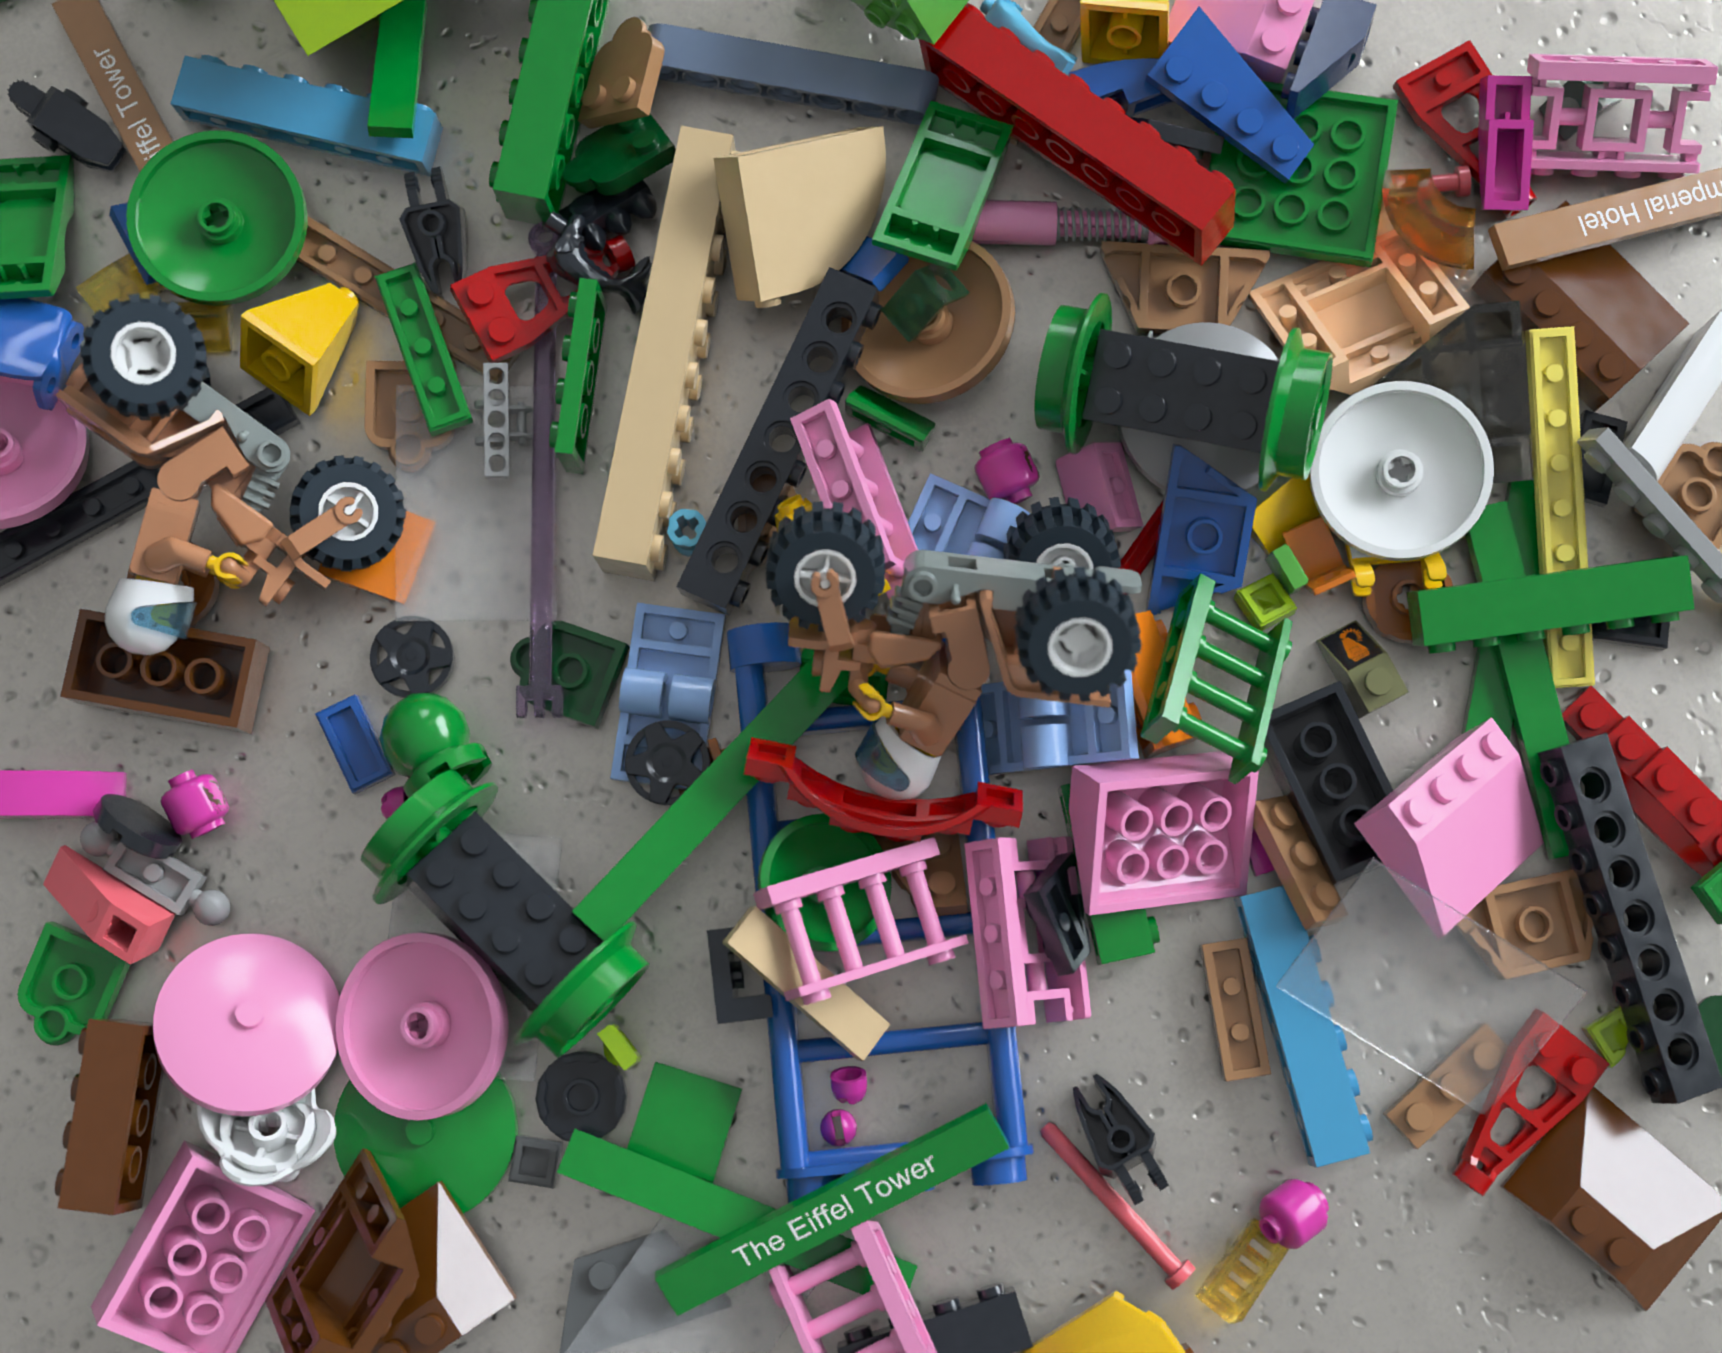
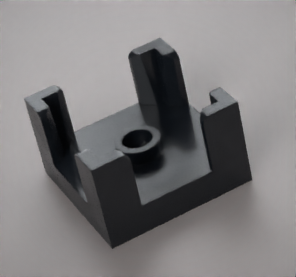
(727, 979)

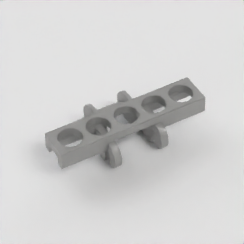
(504, 408)

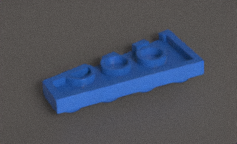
(1226, 95)

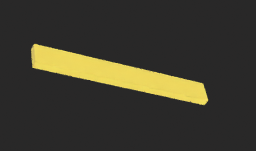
(1558, 485)

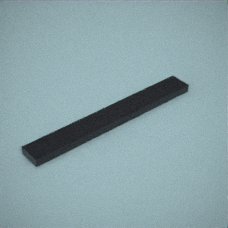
(110, 500)

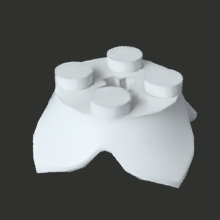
(258, 1160)

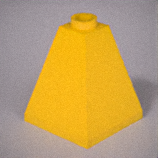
(1123, 29)
(298, 342)

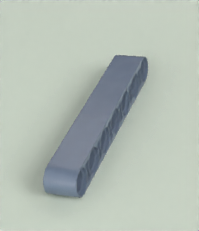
(795, 74)

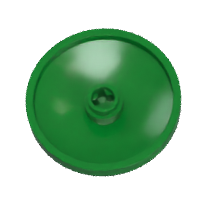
(217, 218)
(462, 1149)

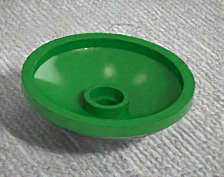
(813, 846)

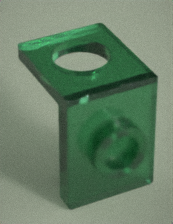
(922, 299)

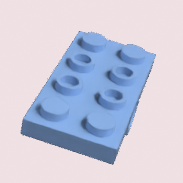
(960, 520)
(668, 677)
(1055, 734)

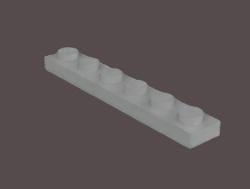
(1661, 513)

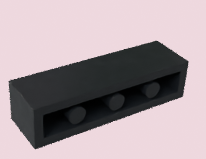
(978, 1325)

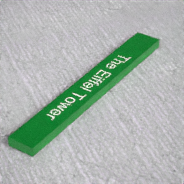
(832, 1209)

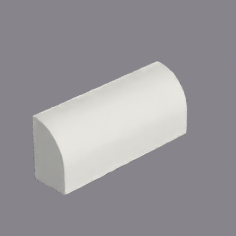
(1679, 400)

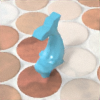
(1008, 14)

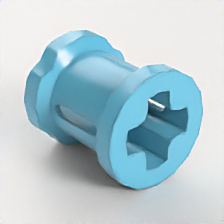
(680, 520)

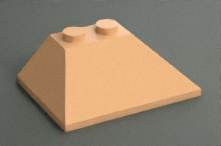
(1361, 312)

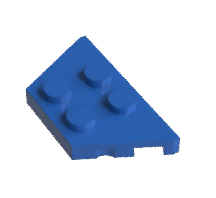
(1201, 530)

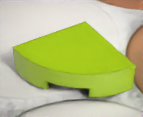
(1609, 1036)

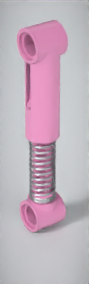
(1043, 224)

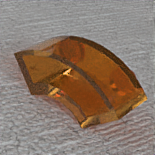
(1428, 220)

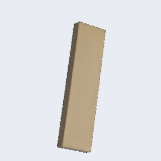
(769, 953)

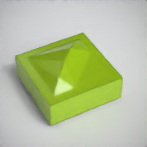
(1265, 602)
(618, 1047)

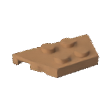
(1171, 290)
(1540, 917)

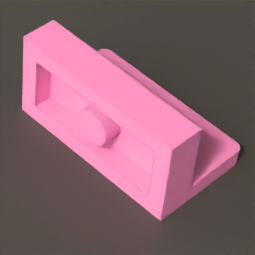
(1103, 480)

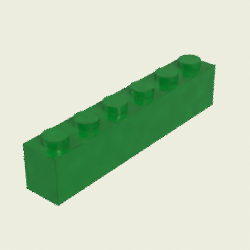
(1550, 601)

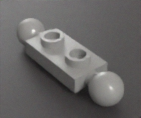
(162, 880)

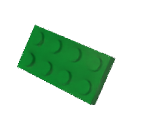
(578, 388)

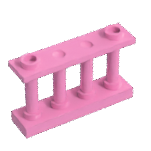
(853, 472)
(828, 888)
(887, 1293)

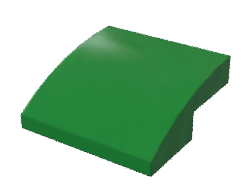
(684, 1121)

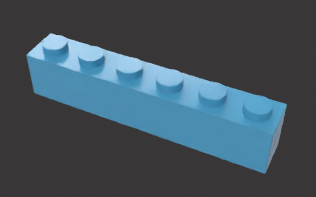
(298, 114)
(1305, 1041)

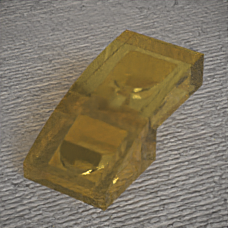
(114, 282)

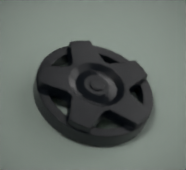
(411, 657)
(665, 761)

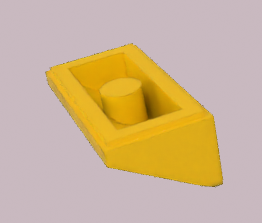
(1282, 511)

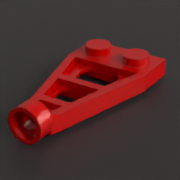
(1439, 84)
(493, 317)
(1575, 1073)

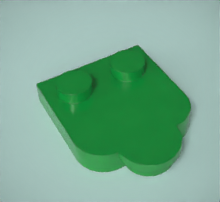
(69, 983)

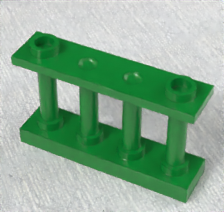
(1177, 679)

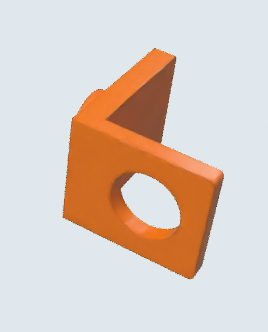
(1317, 555)

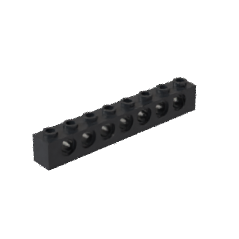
(837, 297)
(1649, 934)

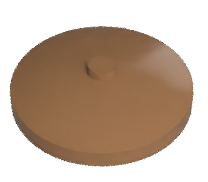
(954, 348)

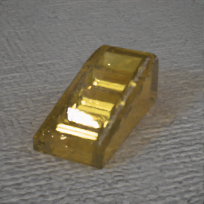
(1209, 1291)

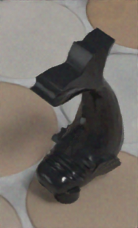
(572, 262)

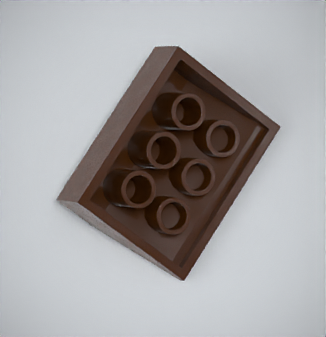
(1613, 310)

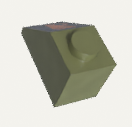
(1362, 668)

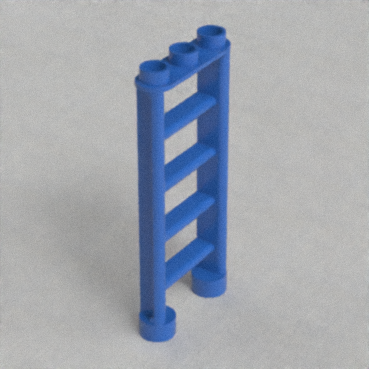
(763, 650)

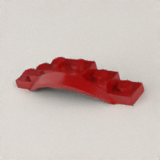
(1658, 784)
(872, 813)

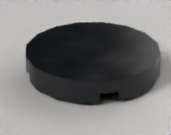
(141, 826)
(581, 1094)

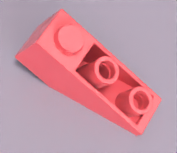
(107, 908)

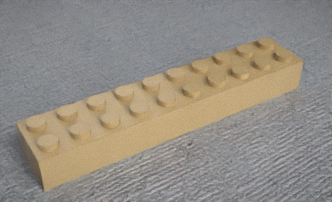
(666, 363)

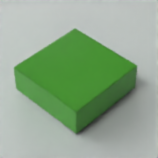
(1287, 569)

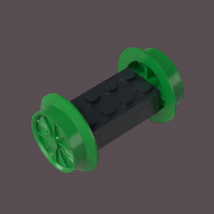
(1182, 391)
(502, 910)

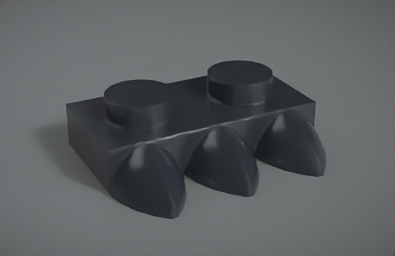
(610, 212)

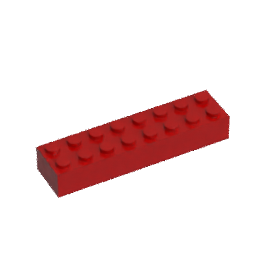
(1083, 134)

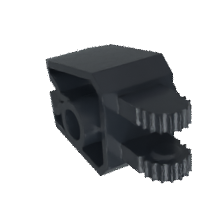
(67, 125)
(435, 230)
(1119, 1139)

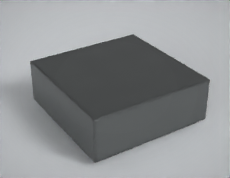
(535, 1161)

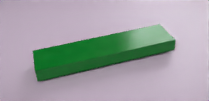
(397, 70)
(424, 349)

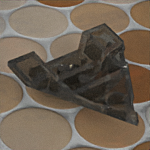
(1484, 367)

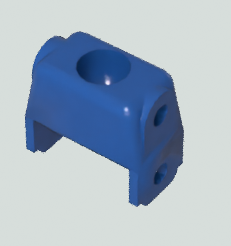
(38, 345)

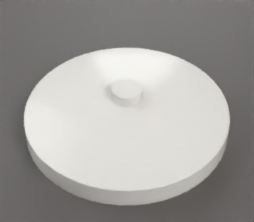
(1401, 471)

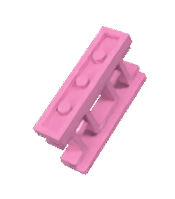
(1619, 81)
(1002, 936)

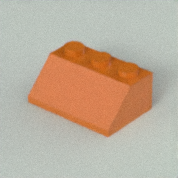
(1153, 640)

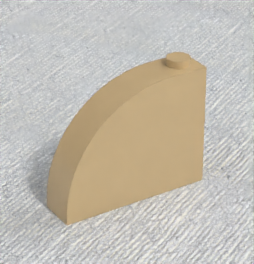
(799, 209)

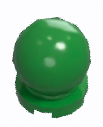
(428, 737)

